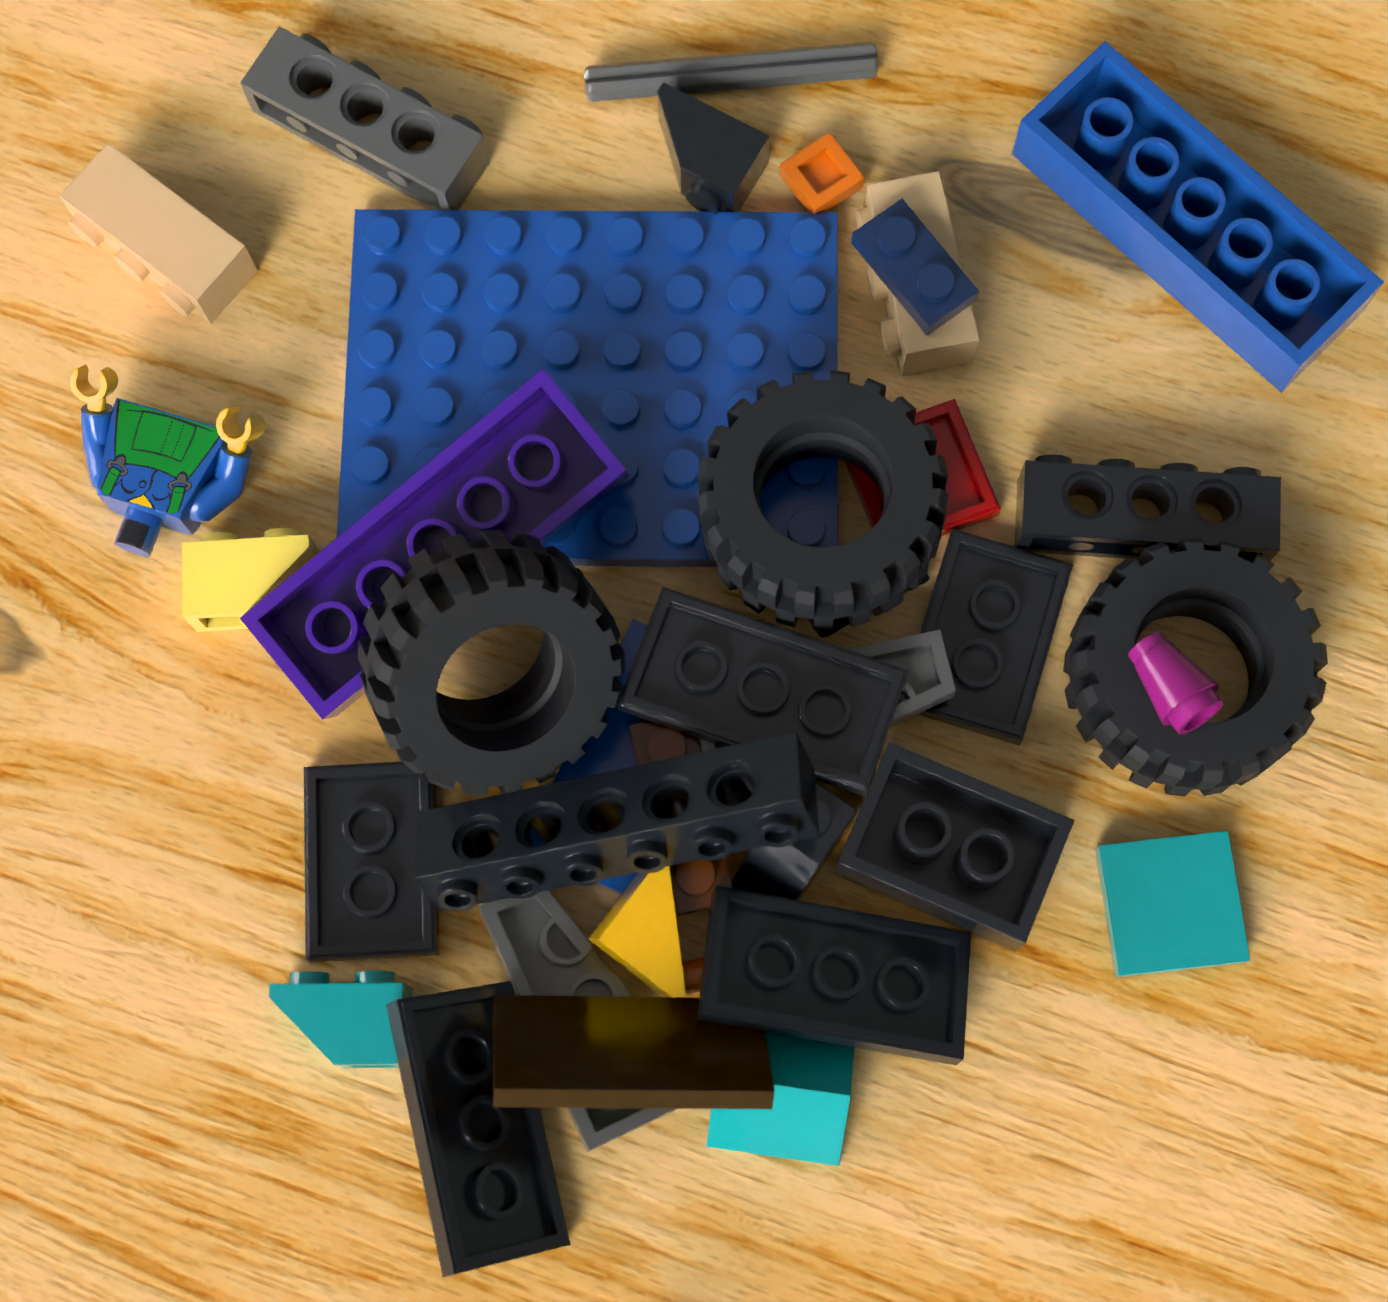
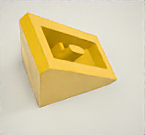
(644, 933)

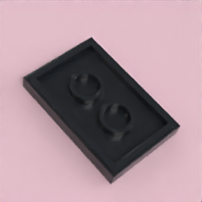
(996, 628)
(363, 863)

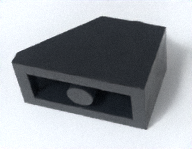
(710, 152)
(792, 868)

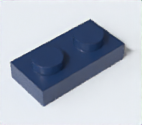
(914, 266)

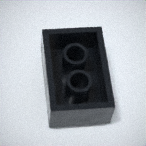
(954, 847)

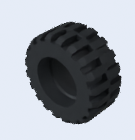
(832, 422)
(1245, 606)
(535, 720)

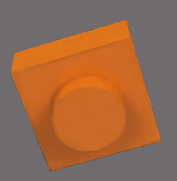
(821, 175)

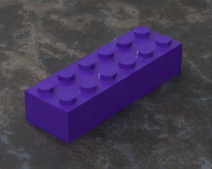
(515, 471)

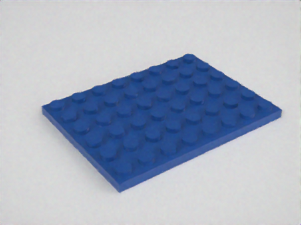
(635, 319)

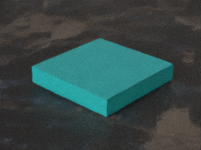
(1172, 904)

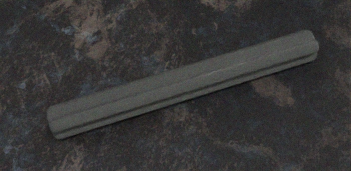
(732, 71)

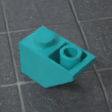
(344, 1018)

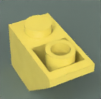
(233, 574)

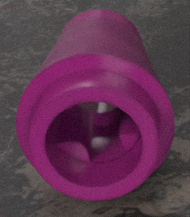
(1175, 684)

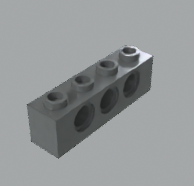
(296, 65)

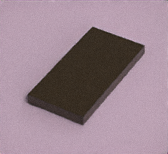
(624, 1055)

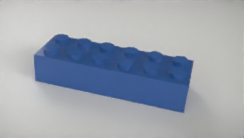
(1194, 216)

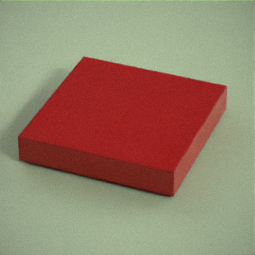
(968, 486)

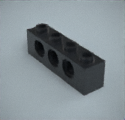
(1051, 526)

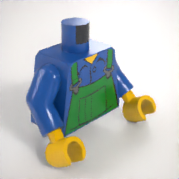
(160, 464)

